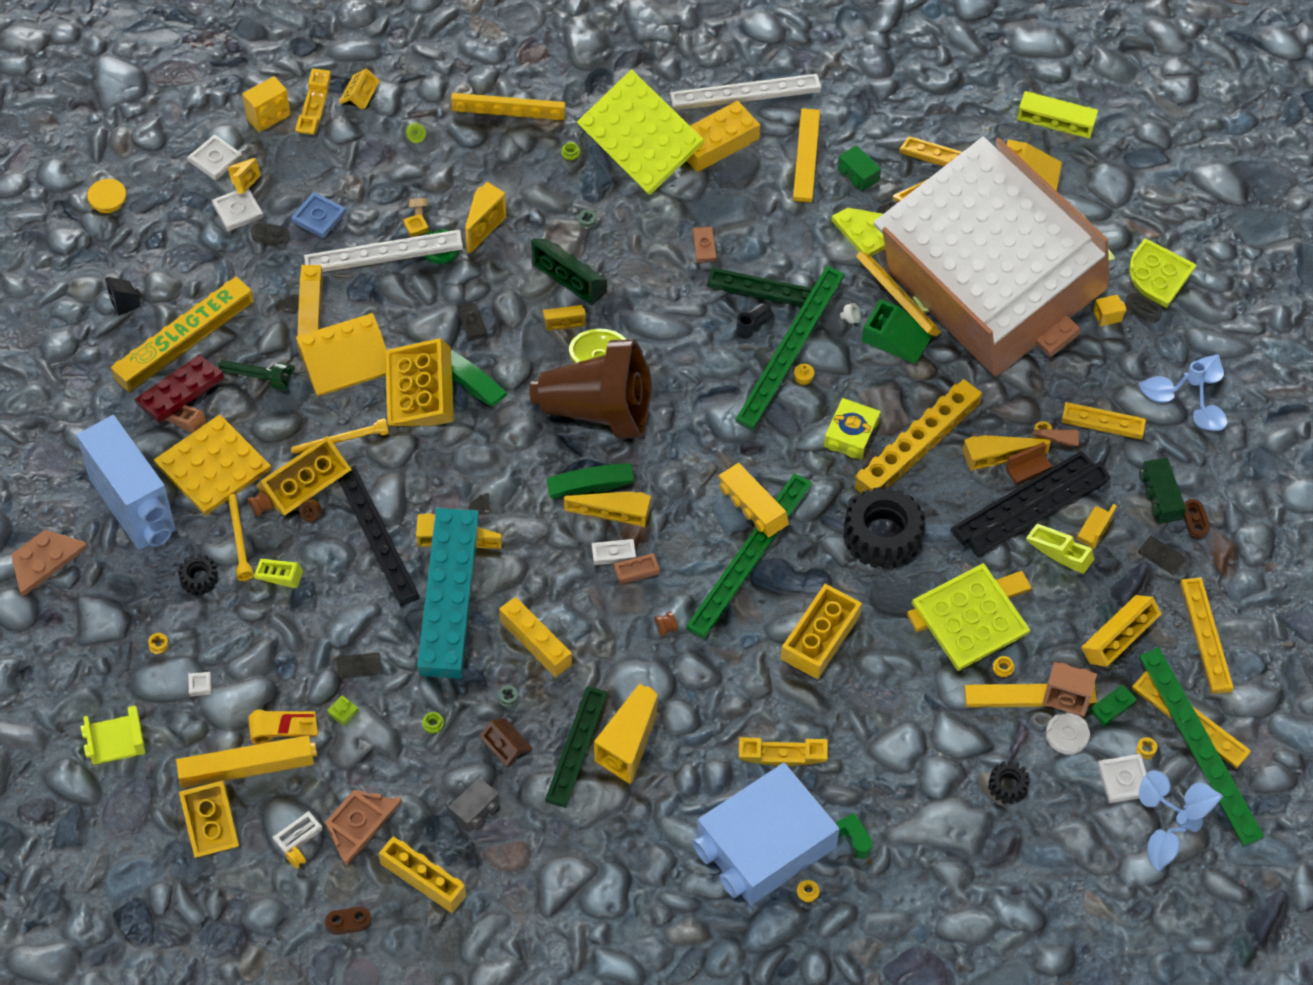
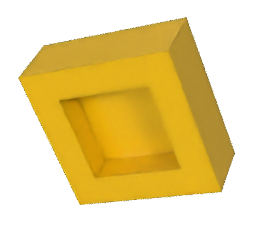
(415, 225)

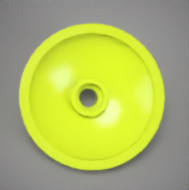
(591, 344)

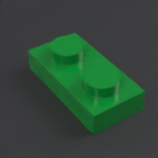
(1113, 705)

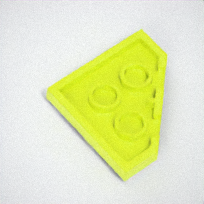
(860, 229)

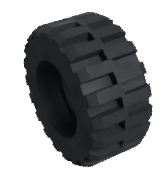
(884, 505)

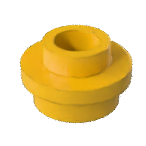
(1006, 662)
(808, 897)

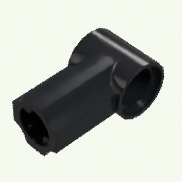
(750, 321)

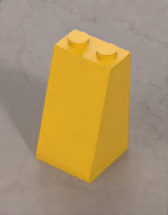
(627, 733)

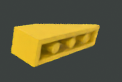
(310, 298)
(995, 450)
(620, 506)
(425, 528)

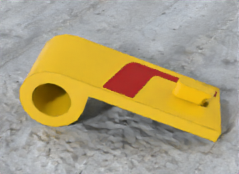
(270, 724)

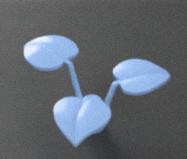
(1204, 370)
(1199, 801)

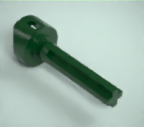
(278, 375)

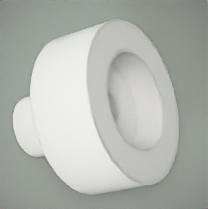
(851, 313)

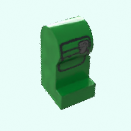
(856, 836)

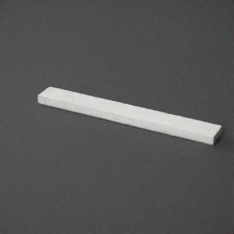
(745, 92)
(386, 251)

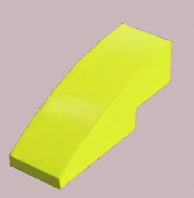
(1061, 548)

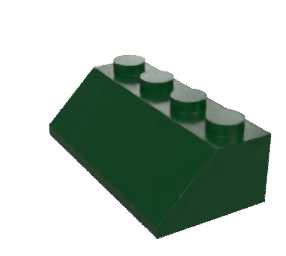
(568, 270)

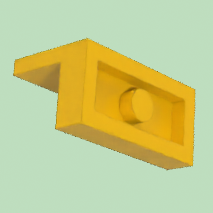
(360, 88)
(564, 317)
(1096, 526)

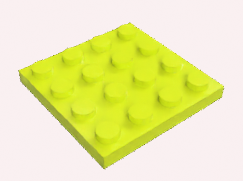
(970, 617)

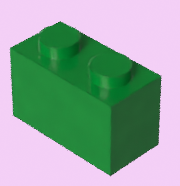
(859, 168)

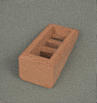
(191, 424)
(1064, 437)

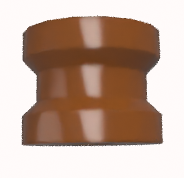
(260, 503)
(666, 623)

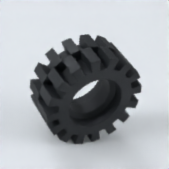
(202, 584)
(1006, 793)

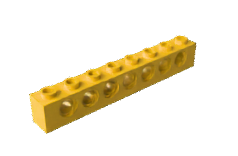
(968, 400)

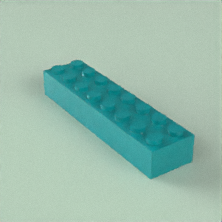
(448, 593)

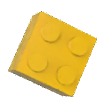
(266, 104)

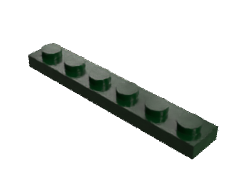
(758, 287)
(576, 747)

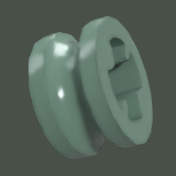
(587, 214)
(508, 690)

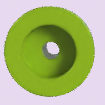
(415, 133)

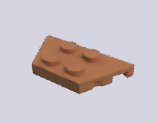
(43, 557)
(358, 821)

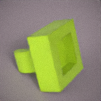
(343, 710)

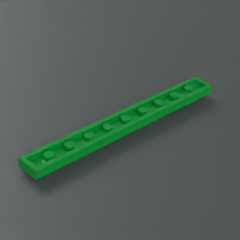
(789, 348)
(744, 563)
(1201, 746)

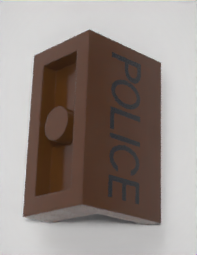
(504, 741)

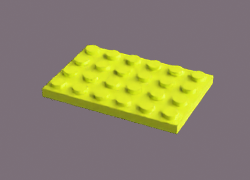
(640, 132)

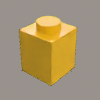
(1109, 310)

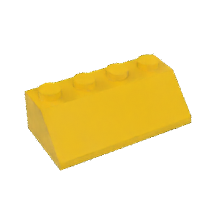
(304, 476)

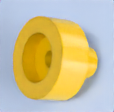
(804, 374)

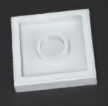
(215, 157)
(237, 209)
(1122, 777)

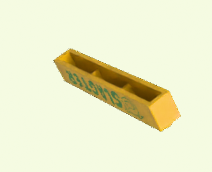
(182, 334)

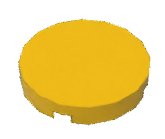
(107, 195)

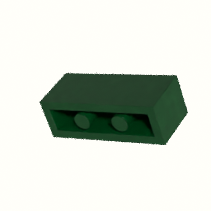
(1162, 490)

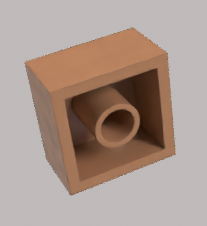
(1069, 688)

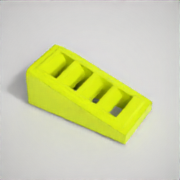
(291, 577)

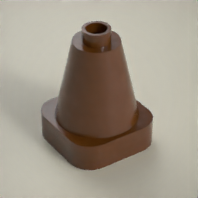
(600, 390)

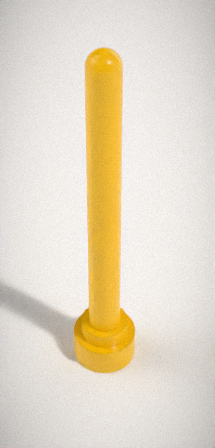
(379, 427)
(243, 571)

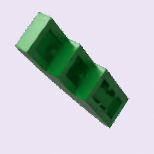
(475, 381)
(591, 479)

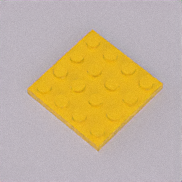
(212, 465)

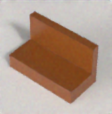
(1028, 464)

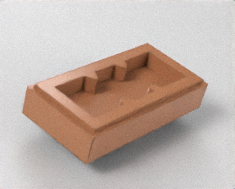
(704, 245)
(636, 568)

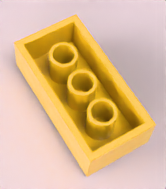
(723, 135)
(821, 631)

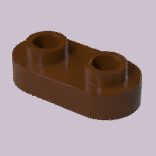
(1196, 520)
(348, 921)

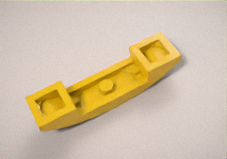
(315, 102)
(776, 753)

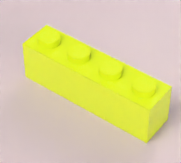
(1057, 114)

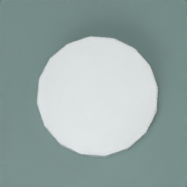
(1067, 733)

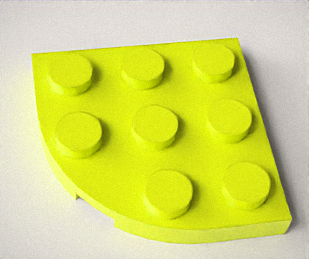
(1158, 272)

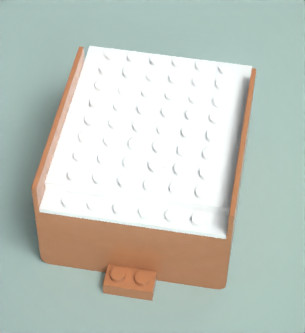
(996, 255)

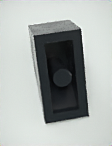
(123, 295)

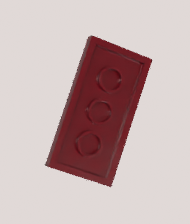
(179, 388)

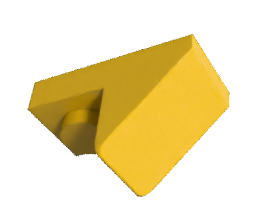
(244, 174)

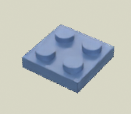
(318, 215)

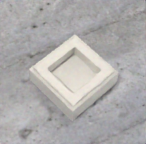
(200, 684)

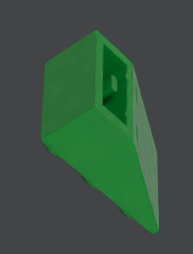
(895, 332)

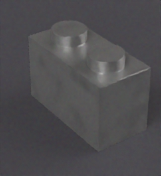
(474, 805)

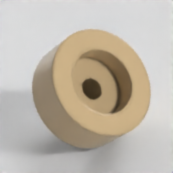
(418, 204)

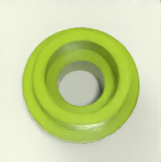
(570, 151)
(433, 717)

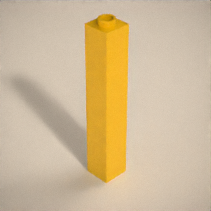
(245, 761)

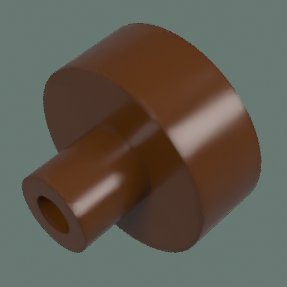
(310, 510)

